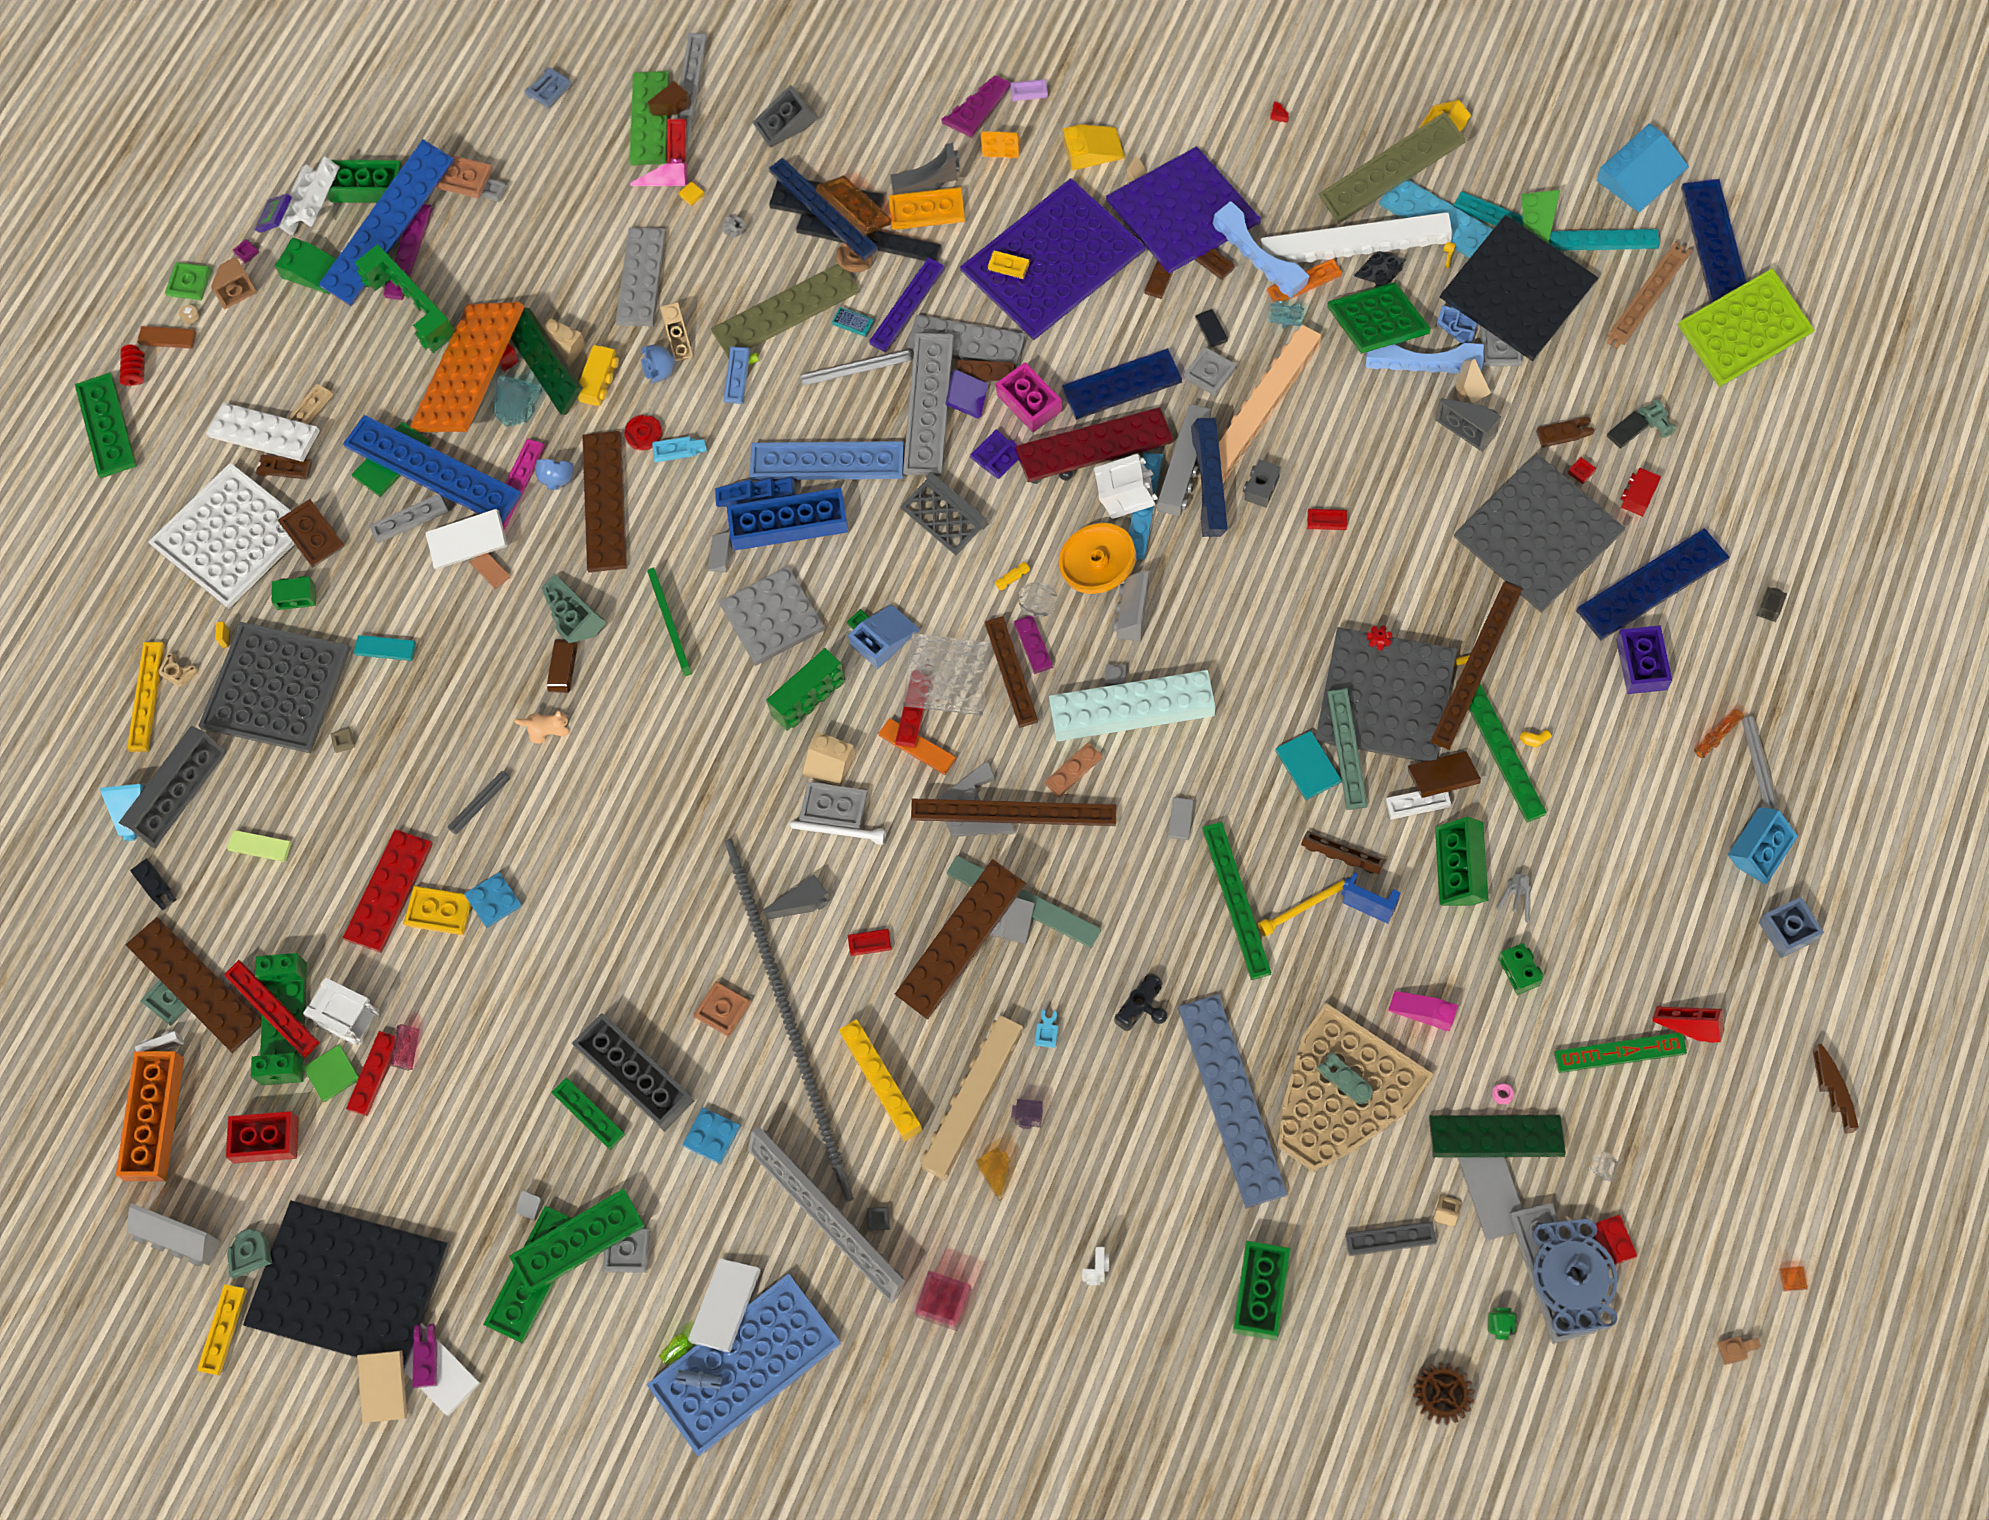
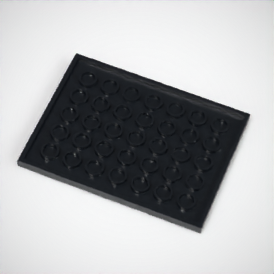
(346, 1283)

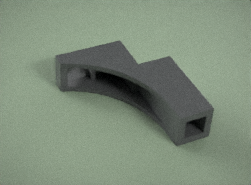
(927, 177)

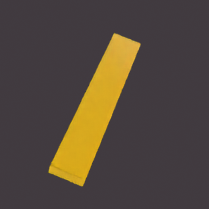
(145, 697)

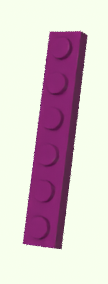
(409, 249)

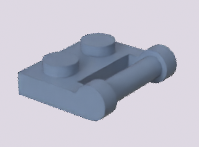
(551, 90)

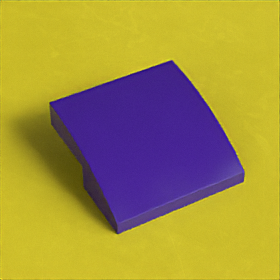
(995, 454)

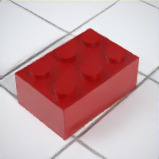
(262, 1137)

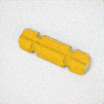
(1012, 576)

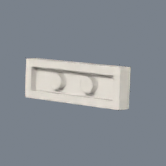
(1413, 804)

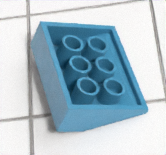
(1642, 168)

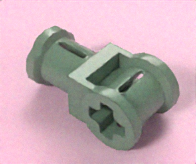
(1657, 417)

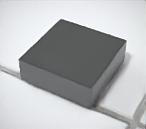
(878, 1218)

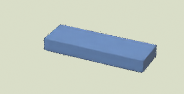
(736, 375)

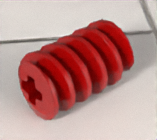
(131, 365)

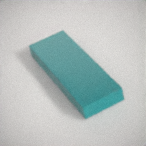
(384, 648)

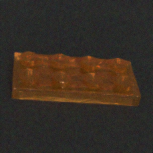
(853, 205)

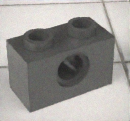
(1261, 493)

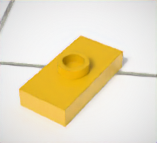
(1008, 264)

